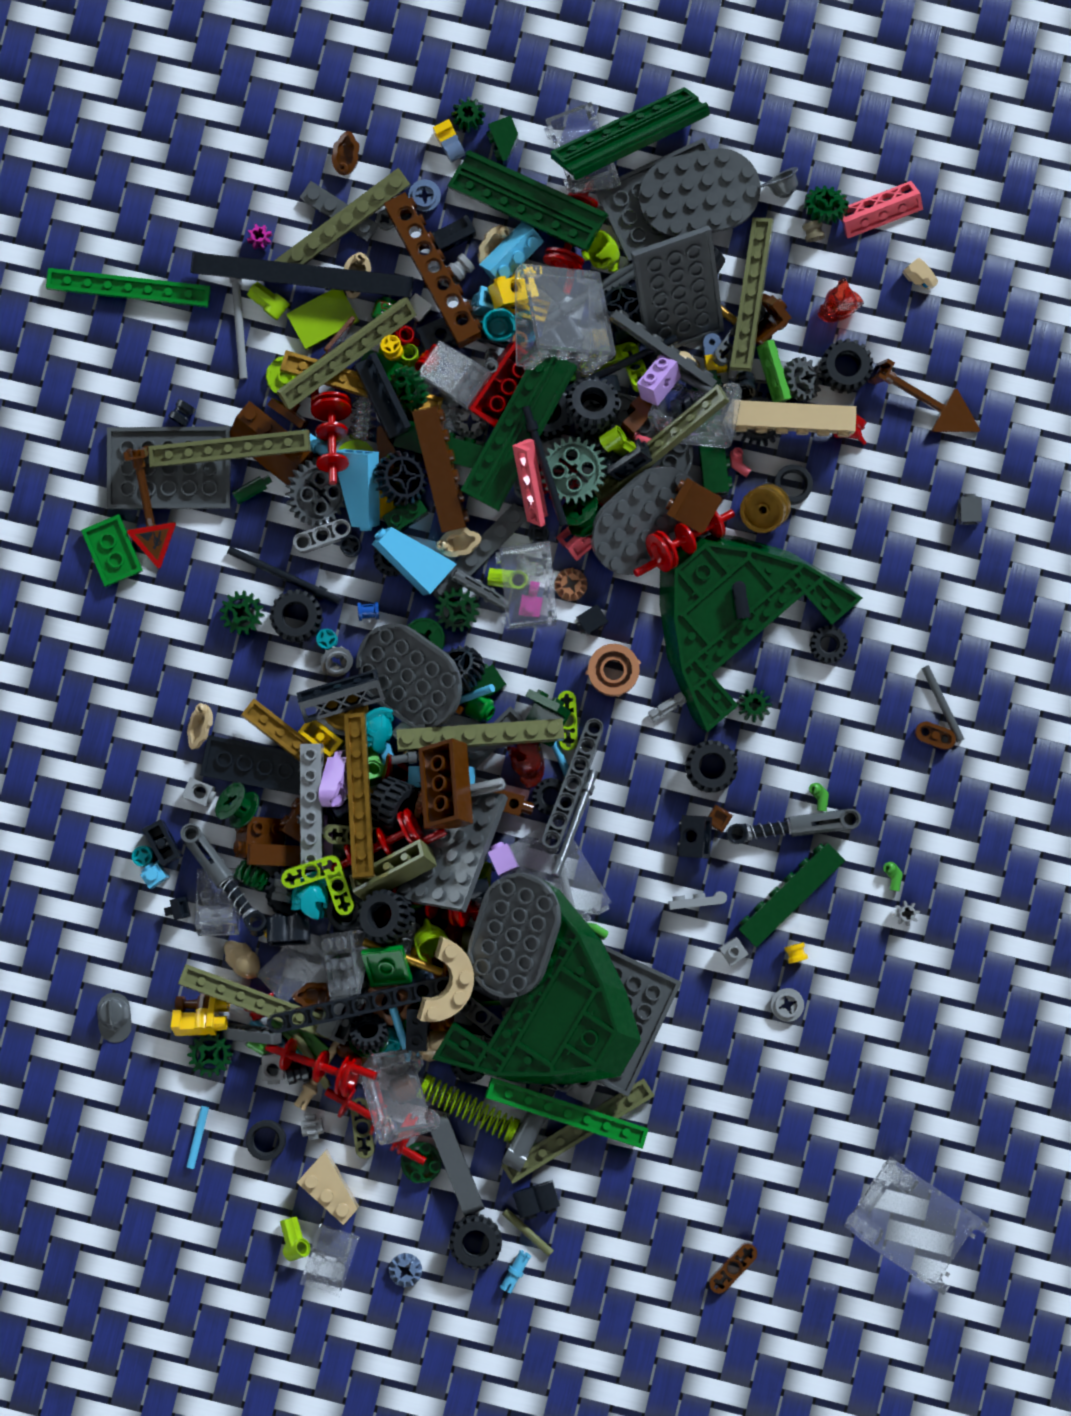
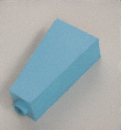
(359, 490)
(413, 560)

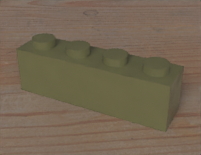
(396, 869)

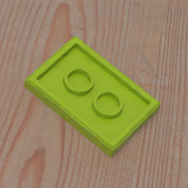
(321, 317)

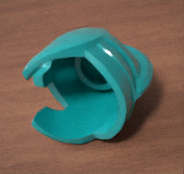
(499, 325)
(379, 728)
(310, 897)

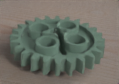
(585, 456)

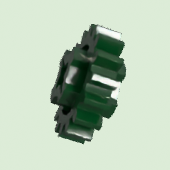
(826, 204)
(409, 387)
(247, 604)
(452, 617)
(217, 1061)

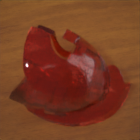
(840, 303)
(528, 762)

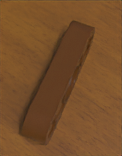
(718, 1275)

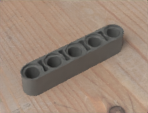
(457, 1167)

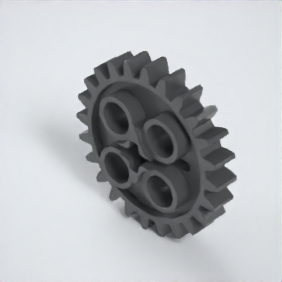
(306, 507)

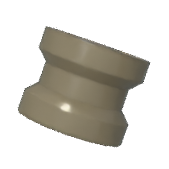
(813, 231)

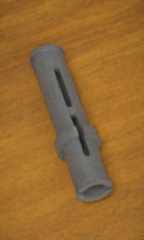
(488, 594)

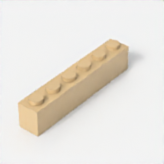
(796, 418)

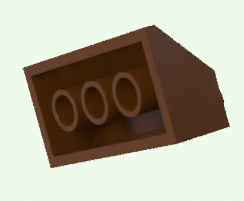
(255, 422)
(445, 785)

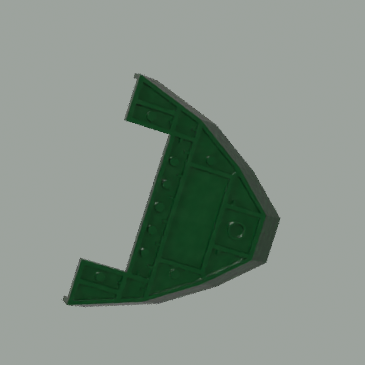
(701, 614)
(566, 1028)

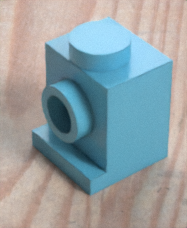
(481, 302)
(154, 874)

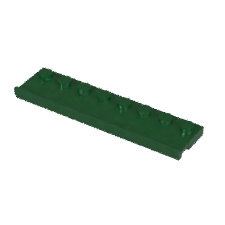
(630, 133)
(528, 200)
(496, 466)

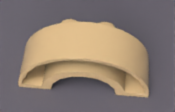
(458, 988)

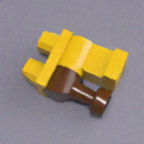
(202, 1021)

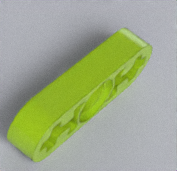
(574, 726)

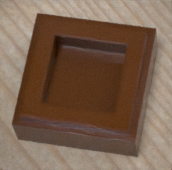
(720, 818)

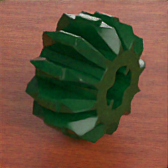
(465, 107)
(759, 710)
(251, 876)

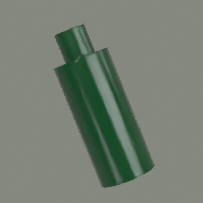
(251, 489)

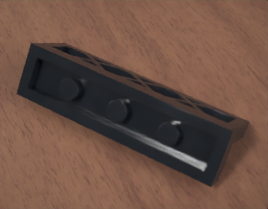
(382, 396)
(339, 691)

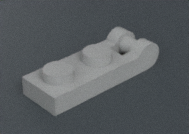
(697, 900)

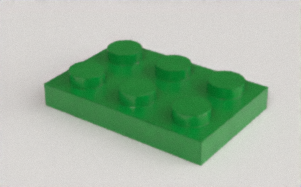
(112, 550)

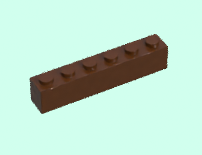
(440, 468)

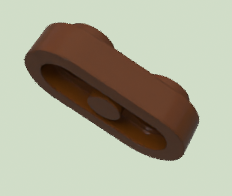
(934, 735)

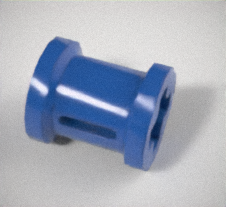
(368, 611)

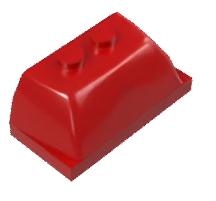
(499, 387)

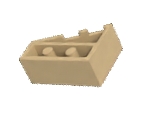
(329, 1188)

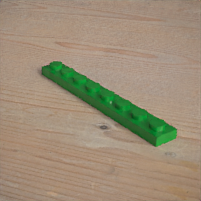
(128, 287)
(566, 1113)

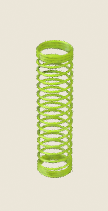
(513, 1123)

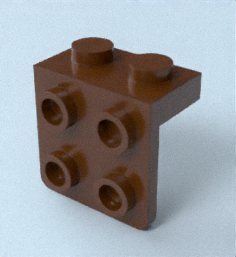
(774, 321)
(693, 505)
(257, 831)

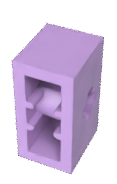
(658, 380)
(503, 858)

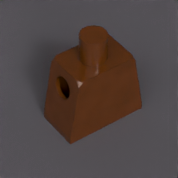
(520, 806)

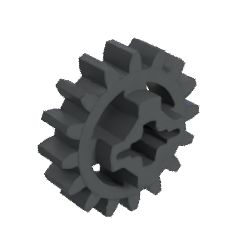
(802, 369)

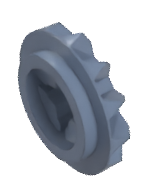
(431, 189)
(403, 1260)

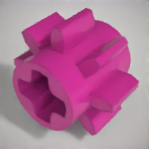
(261, 242)

